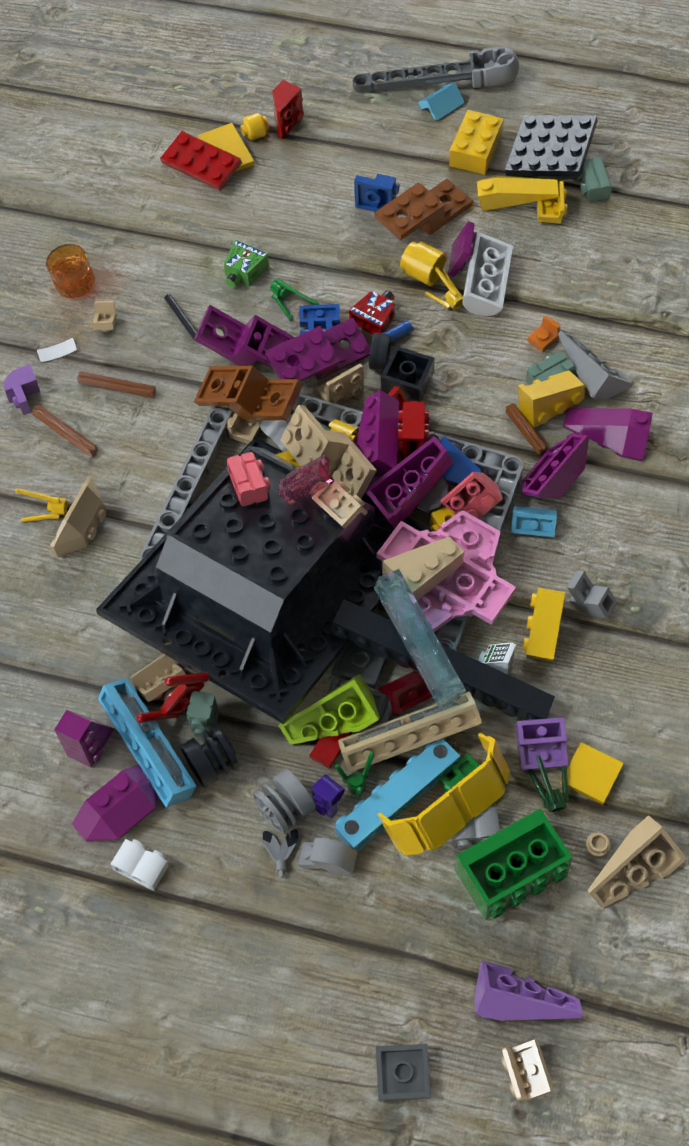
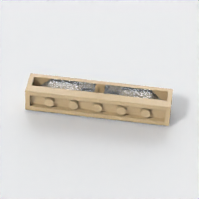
(409, 732)

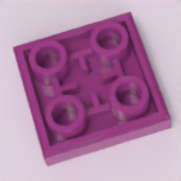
(462, 249)

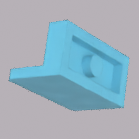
(442, 101)
(534, 521)

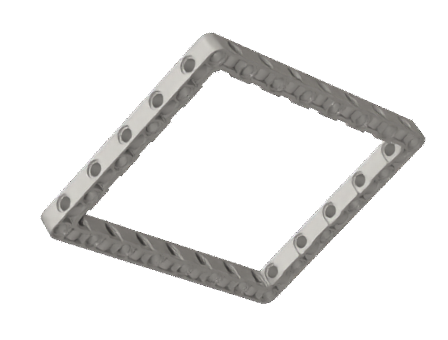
(194, 471)

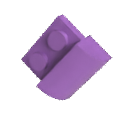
(542, 738)

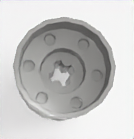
(280, 803)

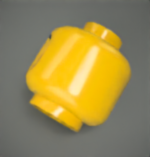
(254, 126)

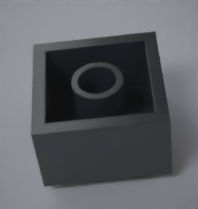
(408, 371)

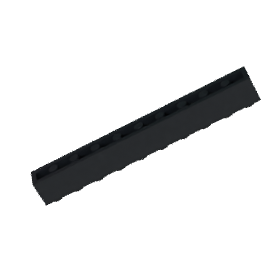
(482, 681)

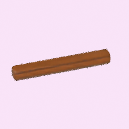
(116, 384)
(64, 430)

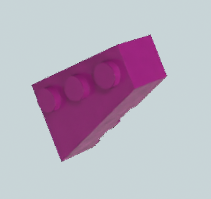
(82, 737)

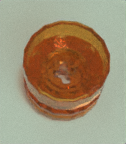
(70, 270)

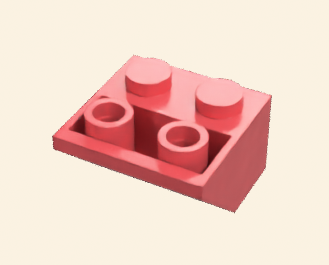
(473, 495)

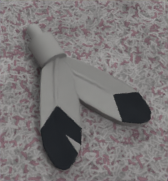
(280, 853)

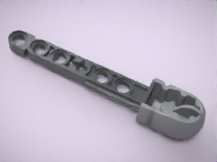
(498, 64)

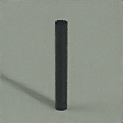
(181, 316)

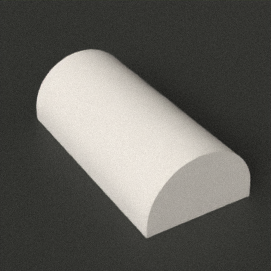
(487, 276)

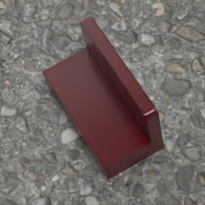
(406, 692)

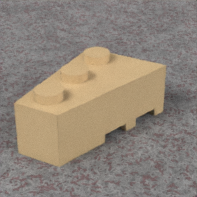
(426, 565)

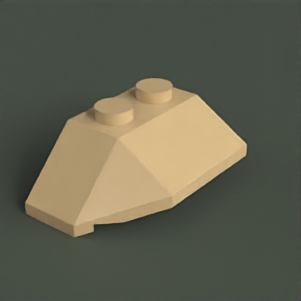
(80, 521)

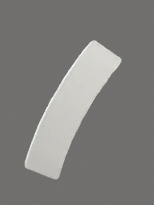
(57, 350)

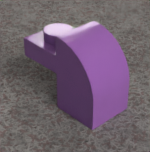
(19, 385)

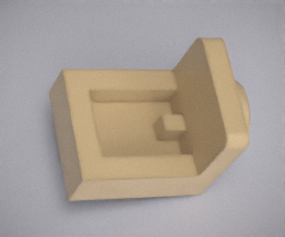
(104, 316)

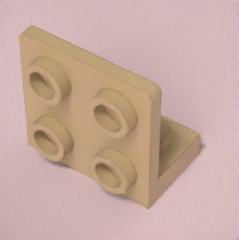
(343, 386)

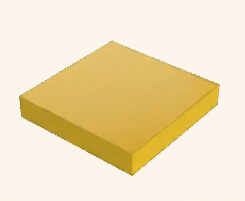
(592, 773)

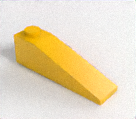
(511, 191)

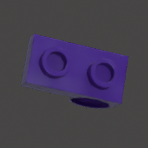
(326, 795)

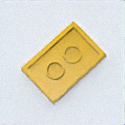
(229, 141)

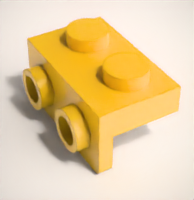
(553, 209)

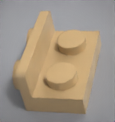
(339, 503)

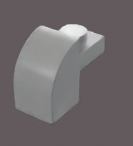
(590, 599)
(329, 855)

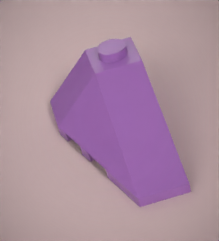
(511, 998)

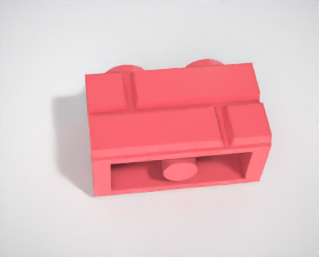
(248, 478)

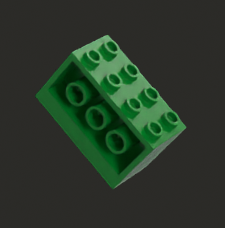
(513, 864)

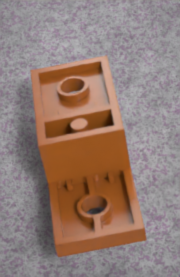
(423, 209)
(248, 393)

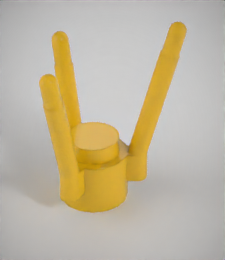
(453, 296)
(56, 505)

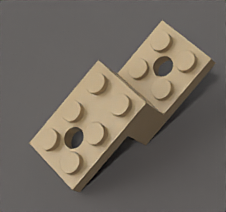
(309, 441)

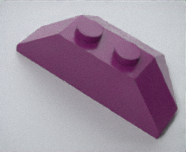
(557, 468)
(116, 806)

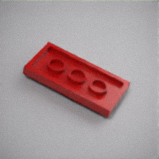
(201, 160)

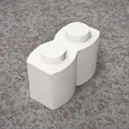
(139, 864)

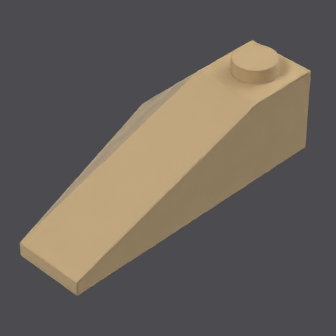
(640, 858)

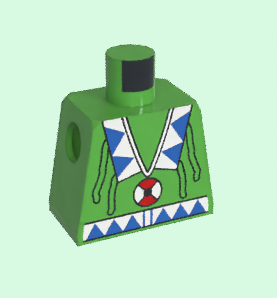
(244, 264)

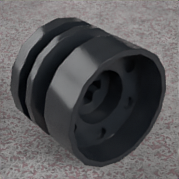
(211, 755)

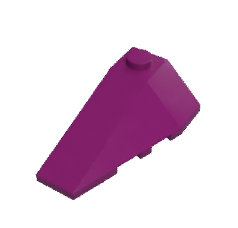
(616, 428)

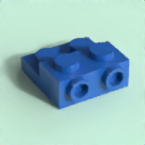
(374, 193)

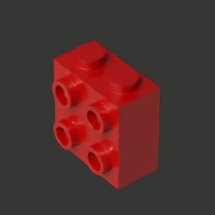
(412, 428)

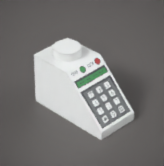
(499, 656)

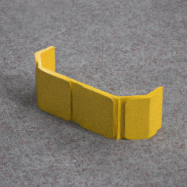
(454, 808)

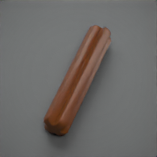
(526, 428)

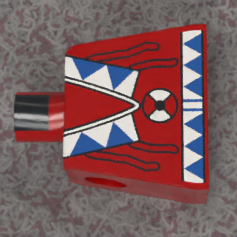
(374, 312)

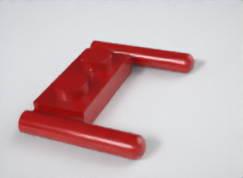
(179, 699)

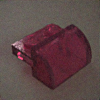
(306, 480)

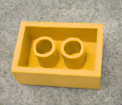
(476, 142)

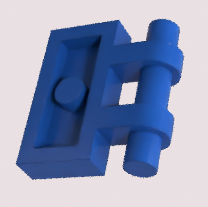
(319, 315)

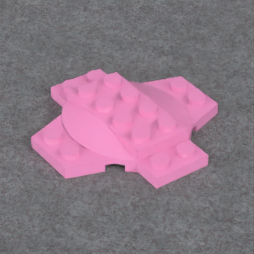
(470, 588)

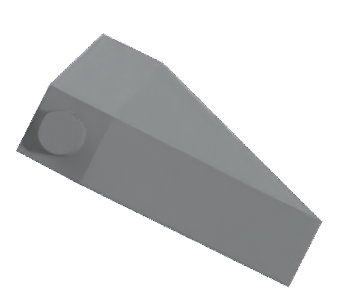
(592, 371)

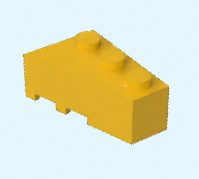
(544, 624)

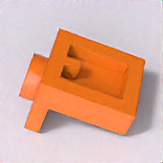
(545, 335)

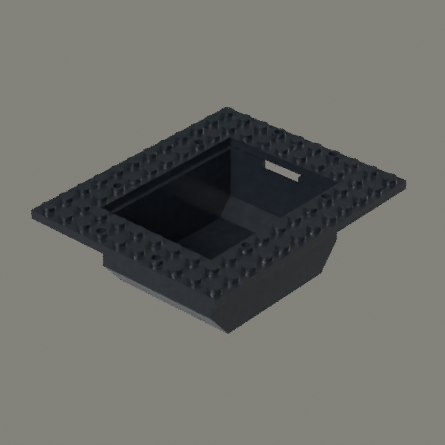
(264, 577)

